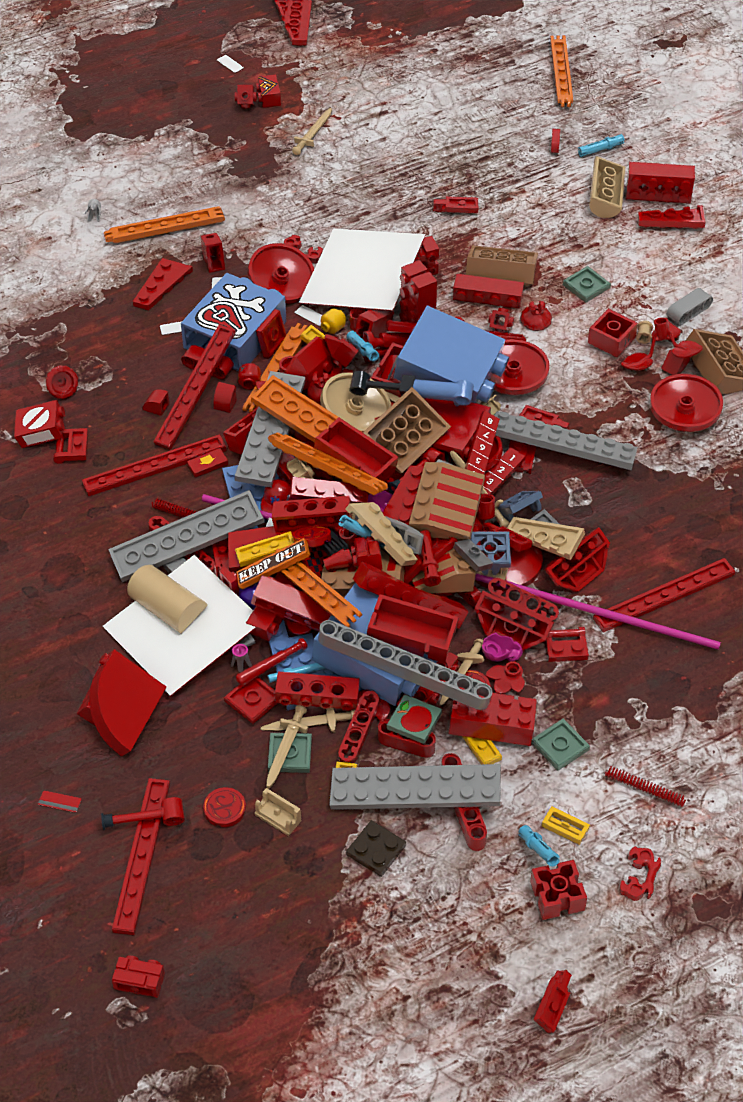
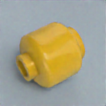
(333, 321)

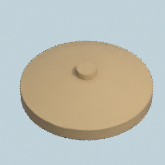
(353, 409)

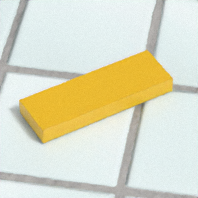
(256, 551)
(483, 750)

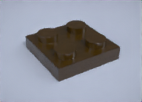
(376, 848)

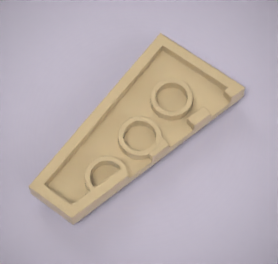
(371, 516)
(551, 537)

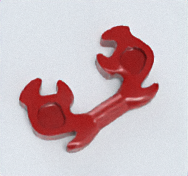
(313, 255)
(634, 889)

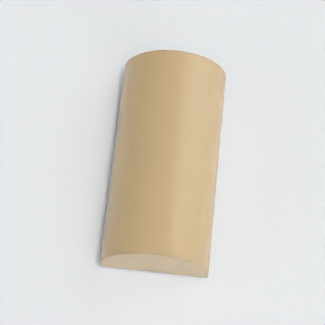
(606, 188)
(165, 597)

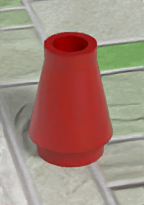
(340, 559)

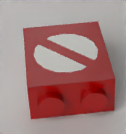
(39, 424)

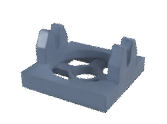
(520, 501)
(492, 538)

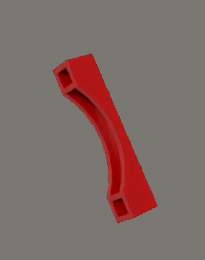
(381, 583)

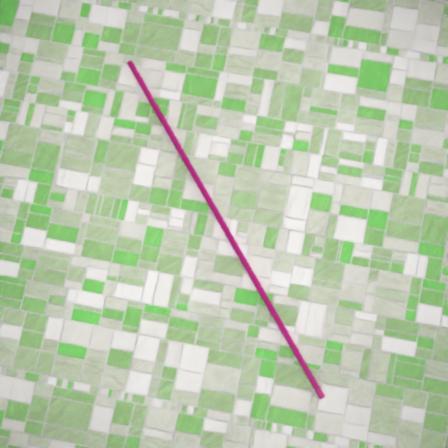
(570, 603)

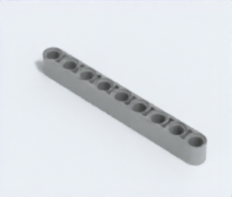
(412, 672)

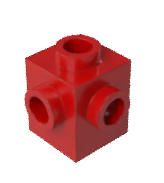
(243, 90)
(495, 316)

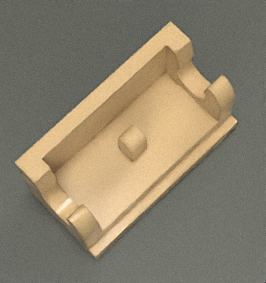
(278, 812)

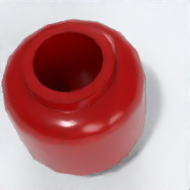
(249, 375)

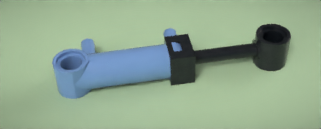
(458, 392)

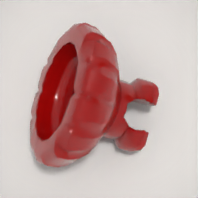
(536, 316)
(66, 386)
(316, 387)

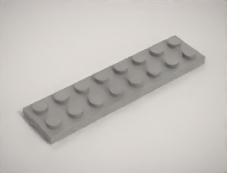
(565, 441)
(260, 457)
(186, 535)
(416, 786)

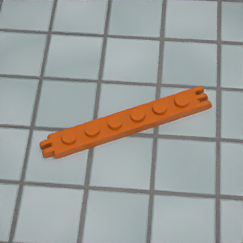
(561, 70)
(164, 225)
(289, 347)
(328, 463)
(321, 593)

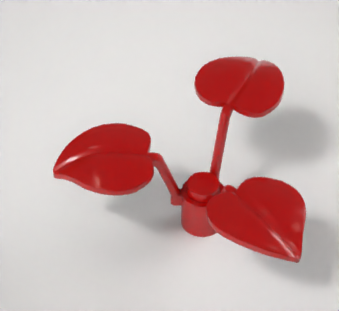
(663, 331)

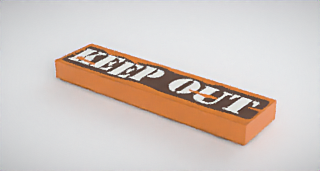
(273, 563)

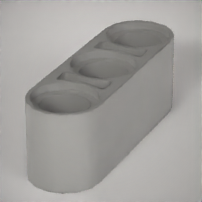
(689, 306)

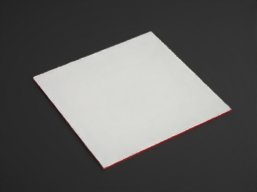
(361, 269)
(180, 657)

